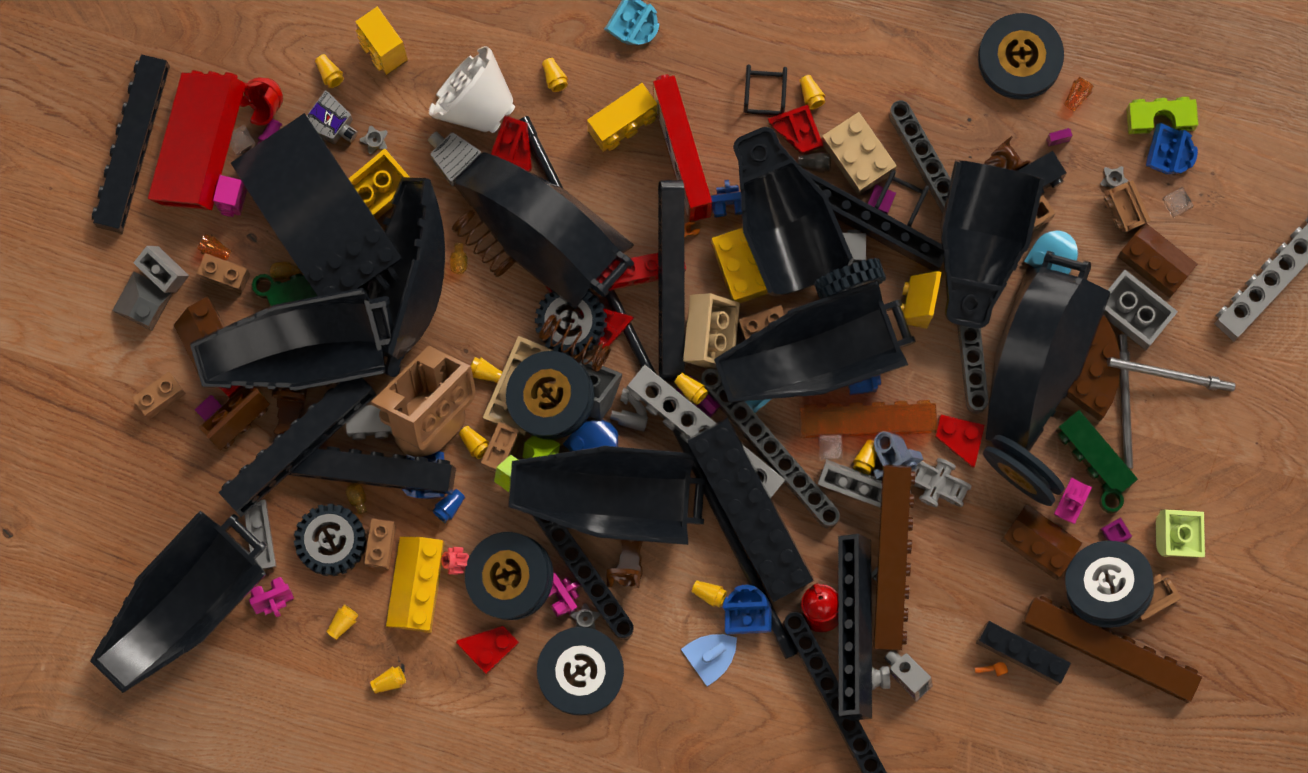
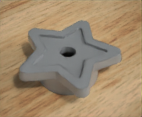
(368, 139)
(1111, 173)
(585, 612)

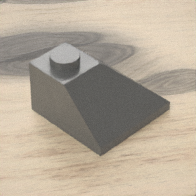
(142, 301)
(605, 388)

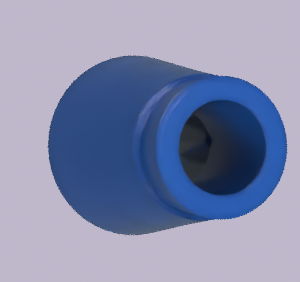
(448, 506)

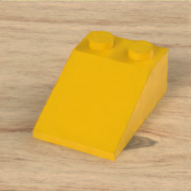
(920, 298)

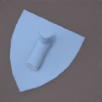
(711, 655)

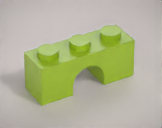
(1180, 112)
(532, 448)

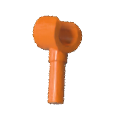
(687, 229)
(1000, 669)

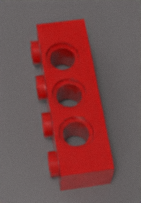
(643, 271)

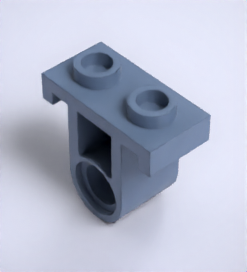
(896, 453)

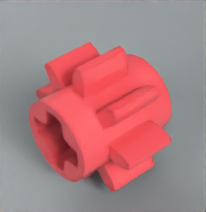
(455, 560)

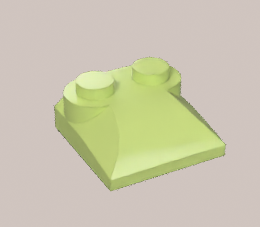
(1180, 533)

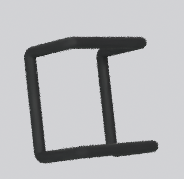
(764, 73)
(923, 194)

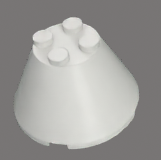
(474, 94)

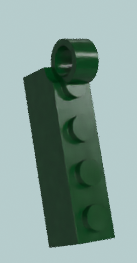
(292, 290)
(1098, 457)

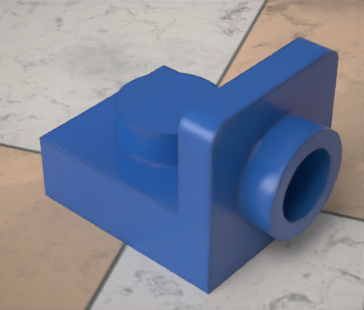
(866, 386)

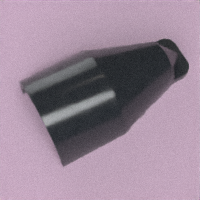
(786, 216)
(984, 236)

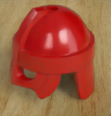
(264, 97)
(820, 614)

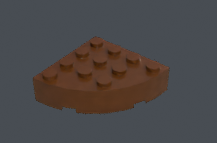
(1098, 382)

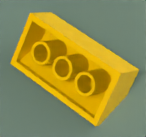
(415, 584)

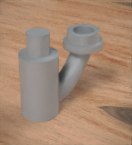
(629, 419)

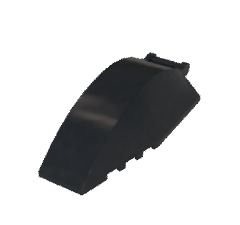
(545, 228)
(420, 240)
(298, 344)
(817, 348)
(1042, 348)
(611, 492)
(179, 600)

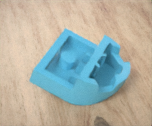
(633, 22)
(1055, 241)

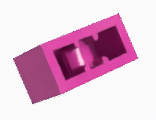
(230, 196)

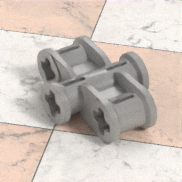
(945, 486)

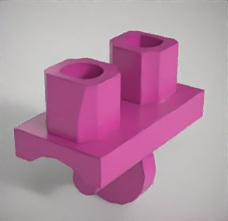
(1072, 501)
(271, 600)
(565, 601)

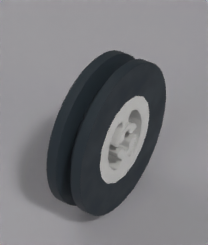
(1125, 569)
(598, 691)

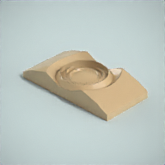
(497, 407)

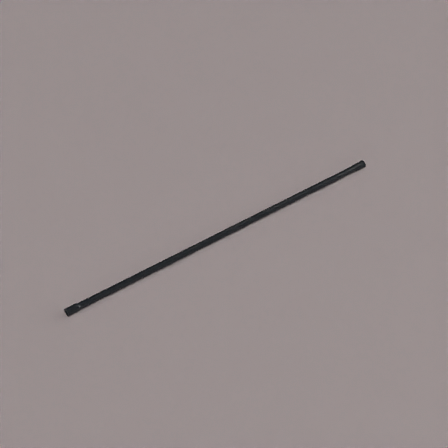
(783, 639)

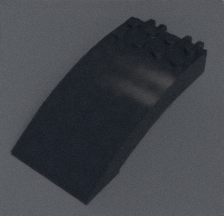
(316, 210)

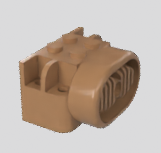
(427, 402)

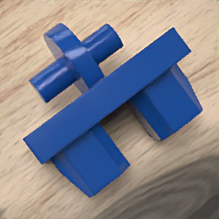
(728, 198)

